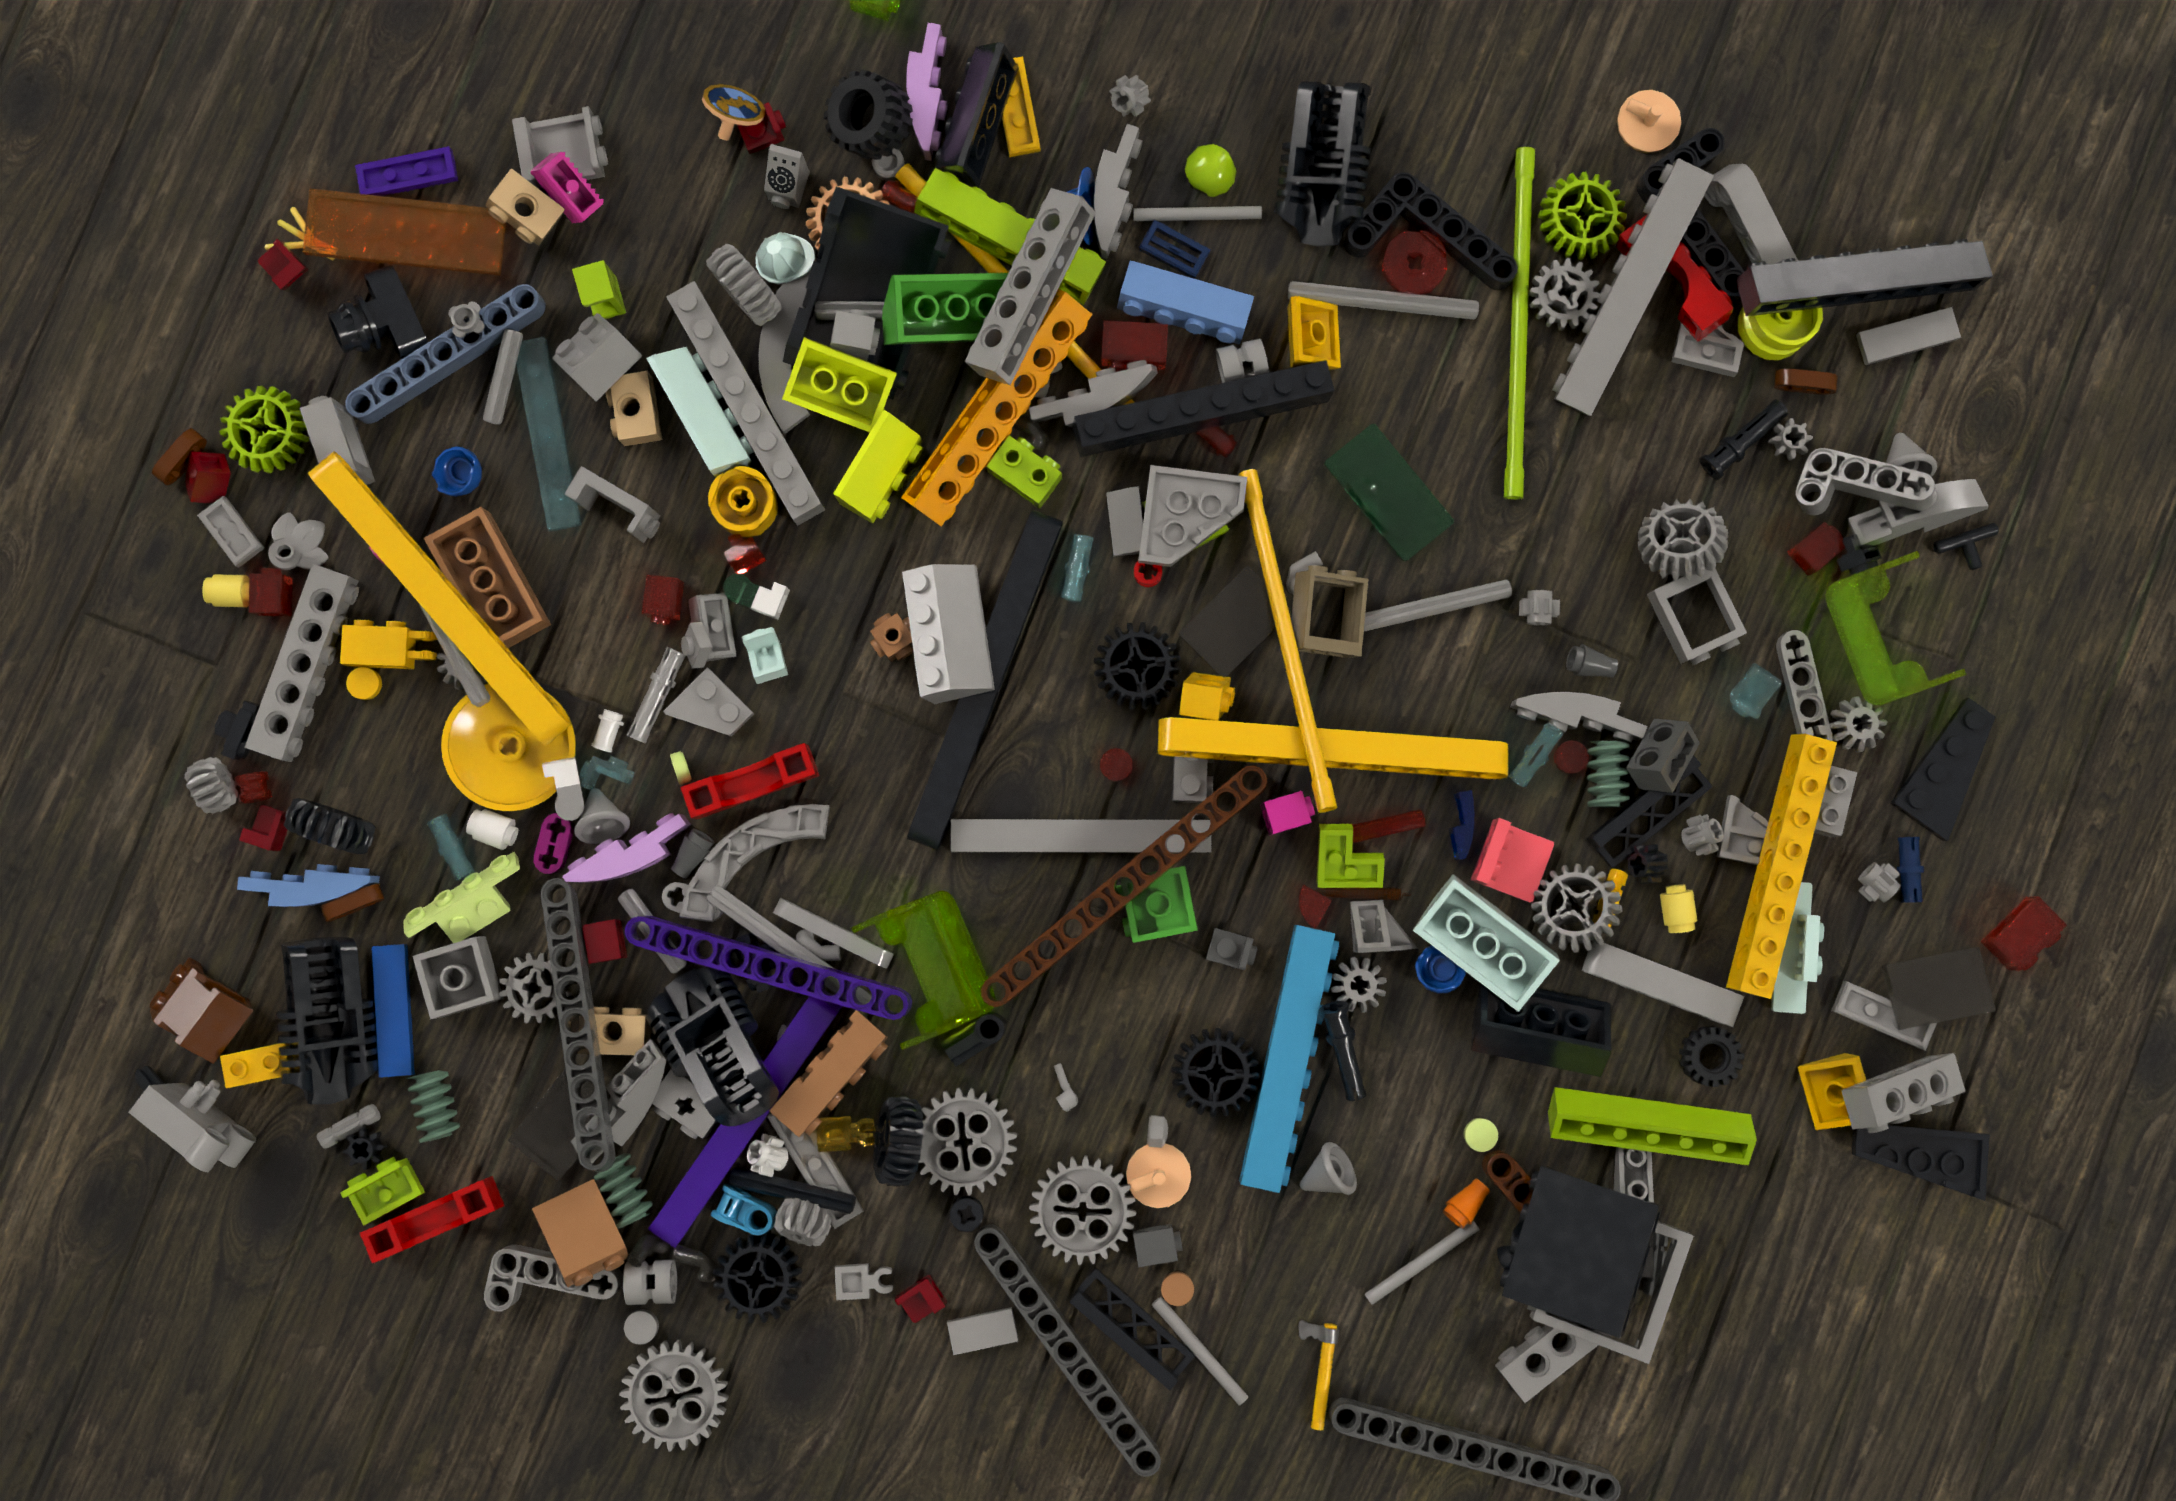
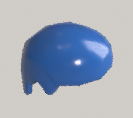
(457, 471)
(1438, 972)

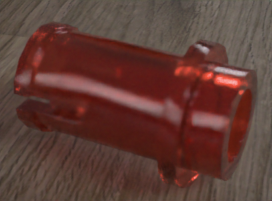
(898, 196)
(1219, 440)

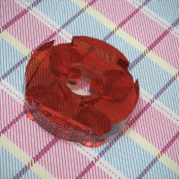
(1415, 244)

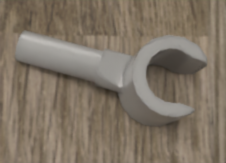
(1068, 1098)

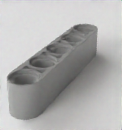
(1663, 983)

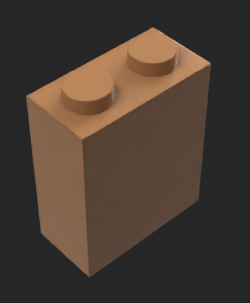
(581, 1233)

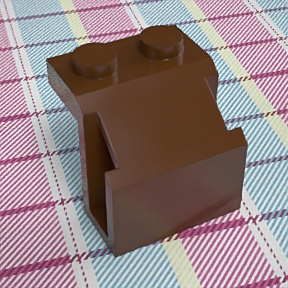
(199, 1011)

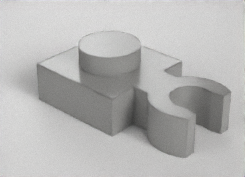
(855, 1281)

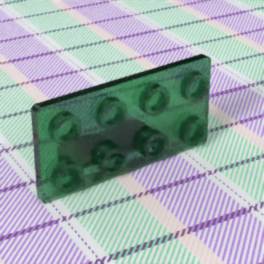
(1389, 492)

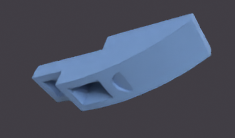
(318, 885)

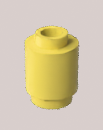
(226, 590)
(1678, 909)

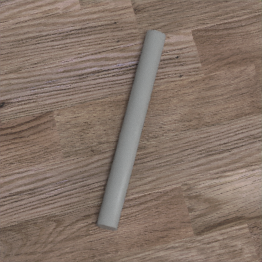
(1197, 213)
(1421, 1262)
(1200, 1350)

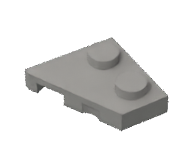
(1715, 353)
(710, 705)
(1742, 832)

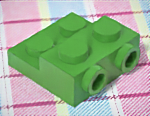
(1161, 908)

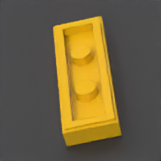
(1019, 116)

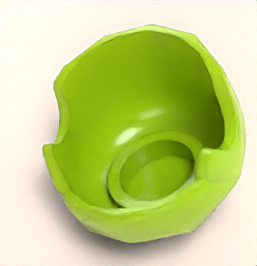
(1210, 170)

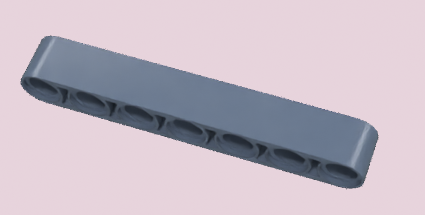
(430, 354)

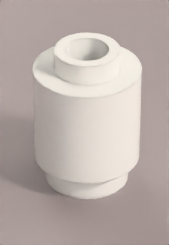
(492, 828)

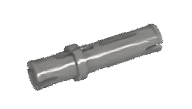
(658, 689)

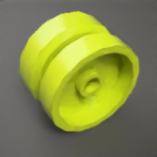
(1778, 334)

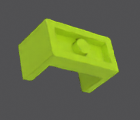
(599, 289)

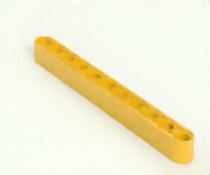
(439, 598)
(1340, 748)

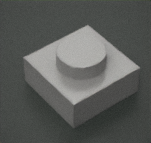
(696, 645)

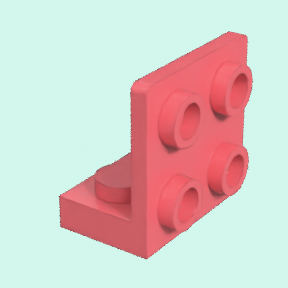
(1512, 860)

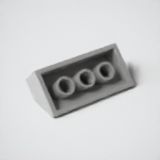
(948, 632)

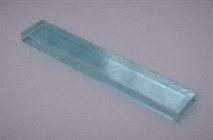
(547, 434)

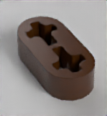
(1805, 381)
(176, 458)
(352, 902)

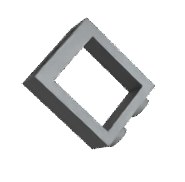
(335, 430)
(1673, 629)

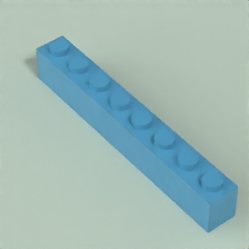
(1287, 1059)

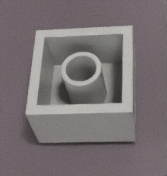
(596, 356)
(457, 977)

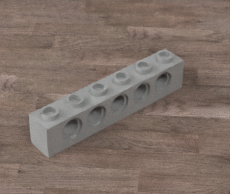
(1030, 286)
(287, 674)

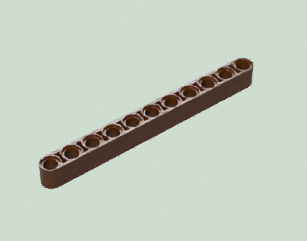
(1108, 892)

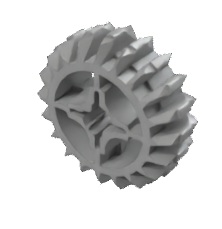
(744, 284)
(1682, 550)
(1566, 915)

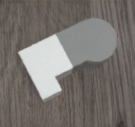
(569, 802)

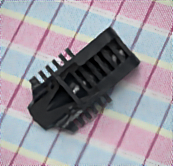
(1326, 165)
(325, 1020)
(707, 1036)

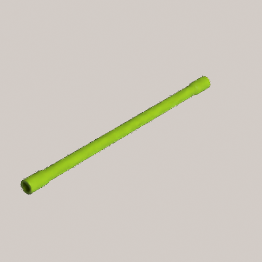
(1517, 380)

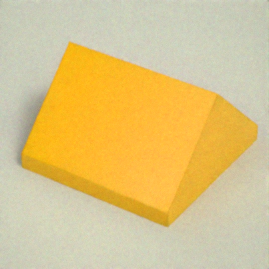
(1313, 332)
(1823, 1087)

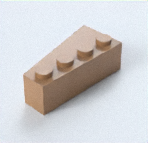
(829, 1074)

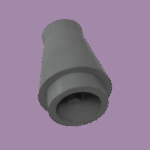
(1589, 662)
(692, 852)

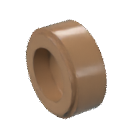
(1177, 1288)

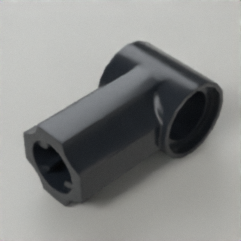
(972, 1039)

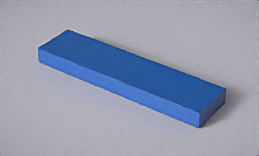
(393, 1010)

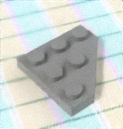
(1185, 511)

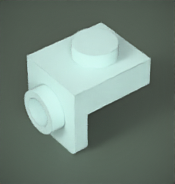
(765, 655)

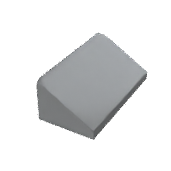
(1125, 520)
(715, 616)

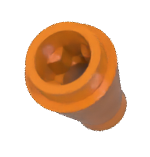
(1465, 1205)

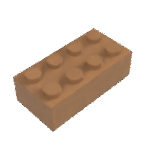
(488, 576)

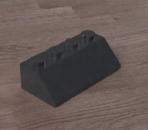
(977, 113)
(1546, 1031)

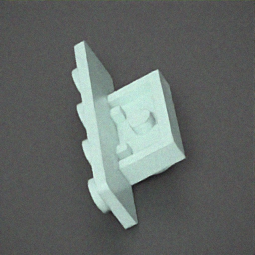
(1800, 956)

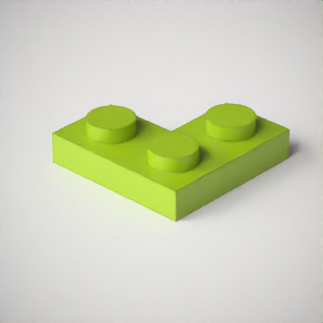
(1339, 866)

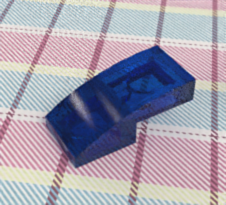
(1462, 835)

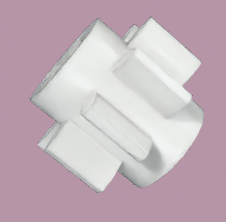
(767, 1155)

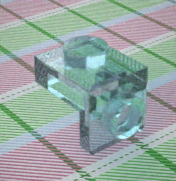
(1753, 691)
(613, 768)

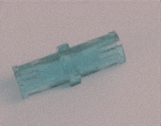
(1077, 567)
(1524, 772)
(450, 847)

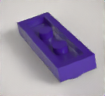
(407, 172)

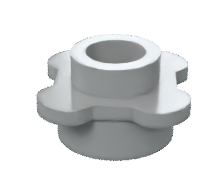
(457, 316)

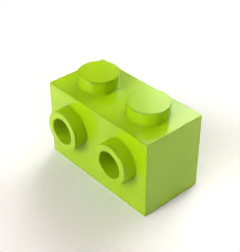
(1025, 471)

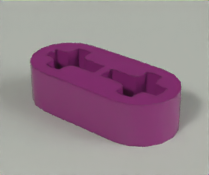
(545, 844)

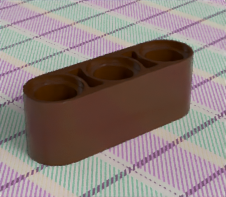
(1509, 1179)

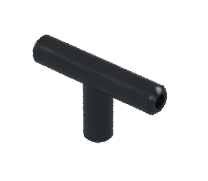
(1967, 542)

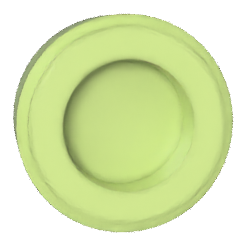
(681, 767)
(1481, 1134)

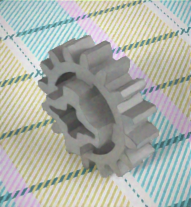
(1576, 289)
(532, 1000)

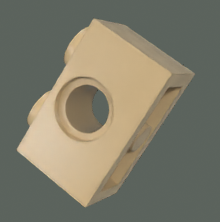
(516, 190)
(644, 425)
(634, 1031)

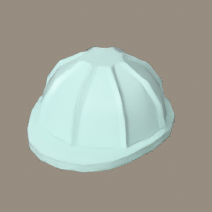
(784, 258)

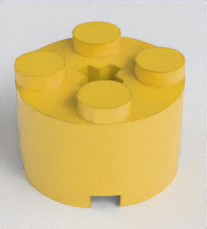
(736, 485)

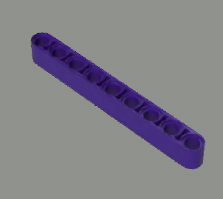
(752, 966)
(730, 1141)

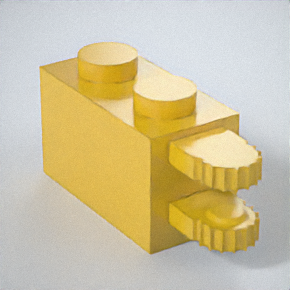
(383, 646)

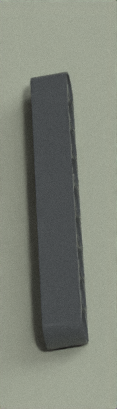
(586, 1038)
(1071, 1365)
(1486, 1461)

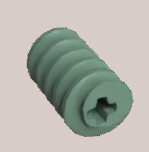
(1607, 774)
(433, 1105)
(623, 1191)

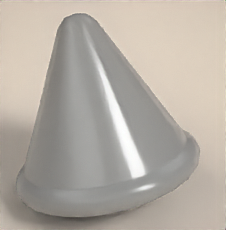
(1909, 455)
(600, 820)
(1330, 1172)

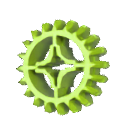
(1608, 214)
(261, 453)

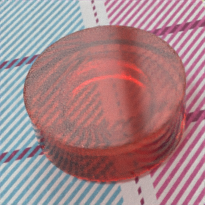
(1571, 757)
(1116, 764)

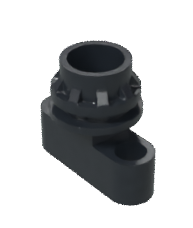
(385, 315)

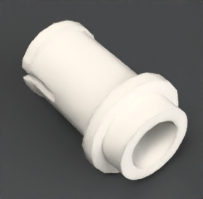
(607, 730)

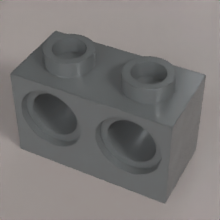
(1663, 755)

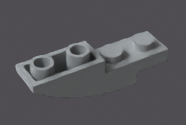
(1109, 200)
(1107, 391)
(1889, 521)
(1568, 708)
(631, 1095)
(1635, 1178)

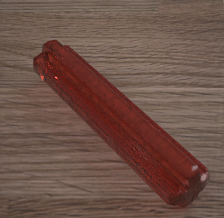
(1388, 825)

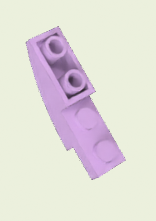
(925, 99)
(617, 860)

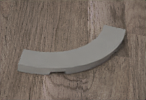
(772, 345)
(743, 845)

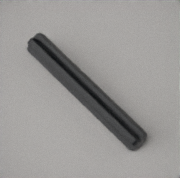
(787, 1189)

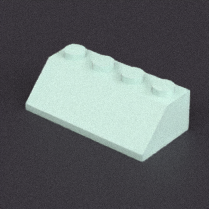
(700, 411)
(1486, 943)

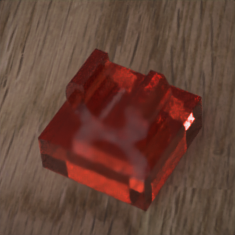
(743, 554)

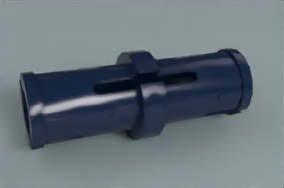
(1910, 869)

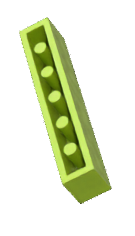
(997, 228)
(1651, 1126)

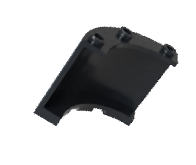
(857, 256)

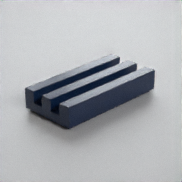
(1168, 260)

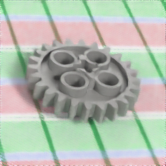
(993, 1138)
(1081, 1240)
(667, 1367)

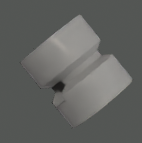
(1230, 361)
(638, 1283)

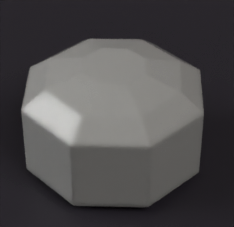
(1157, 1131)

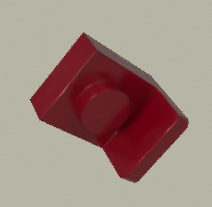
(764, 133)

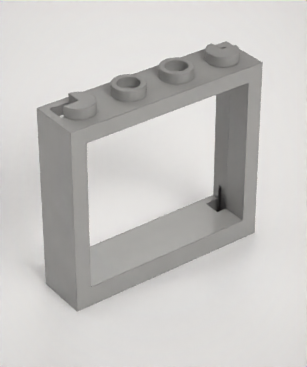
(1656, 1310)

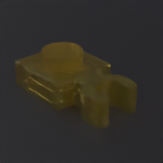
(840, 1133)

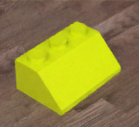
(838, 385)
(879, 468)

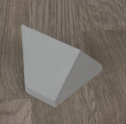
(1376, 928)

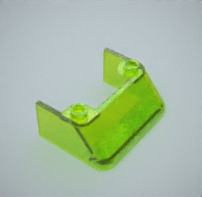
(1850, 610)
(941, 960)

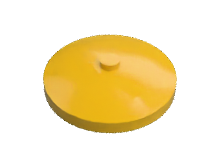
(498, 757)

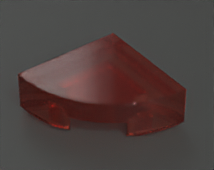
(1312, 905)

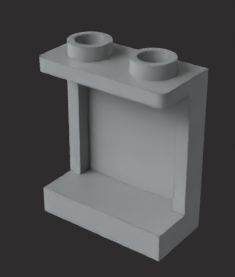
(569, 134)
(588, 486)

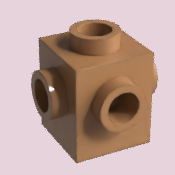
(897, 649)

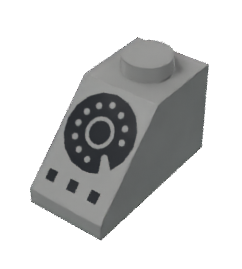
(785, 177)

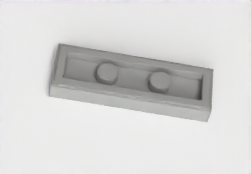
(1908, 336)
(1878, 1014)

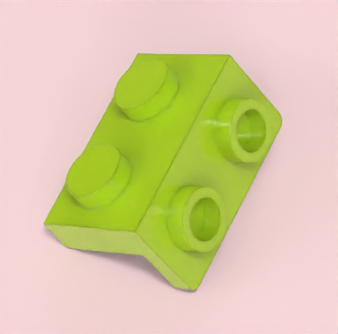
(384, 1190)

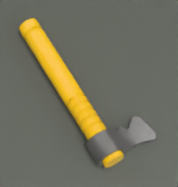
(1328, 1335)

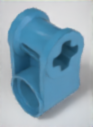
(742, 1210)

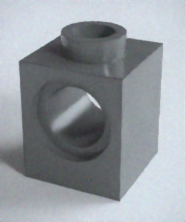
(1156, 1245)

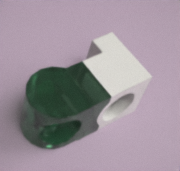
(754, 597)

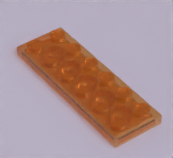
(403, 232)

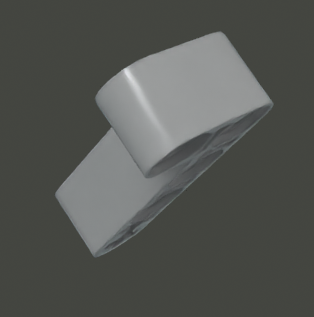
(1749, 213)
(1866, 486)
(526, 1273)

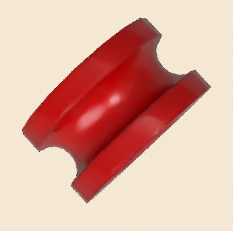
(1139, 577)

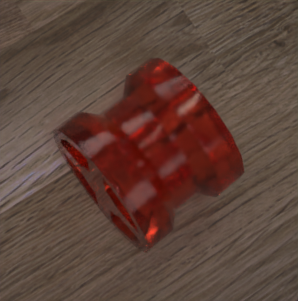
(253, 787)

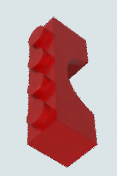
(1704, 305)
(750, 782)
(432, 1219)

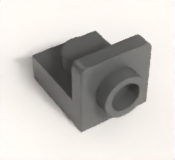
(1231, 949)

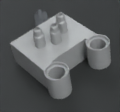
(190, 1121)

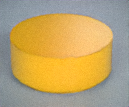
(364, 683)

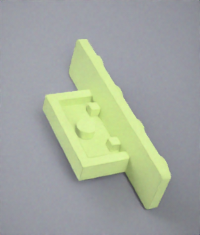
(467, 906)

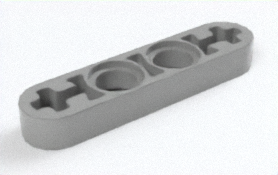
(1810, 691)
(833, 933)

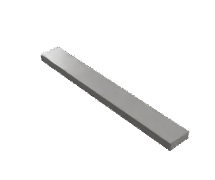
(1067, 835)

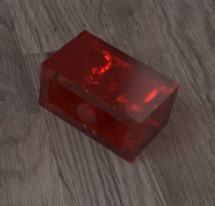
(1133, 342)
(2024, 934)

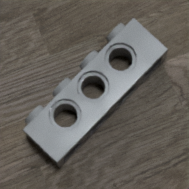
(1903, 1092)
(1553, 1363)

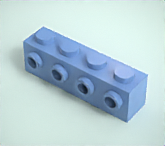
(1185, 302)

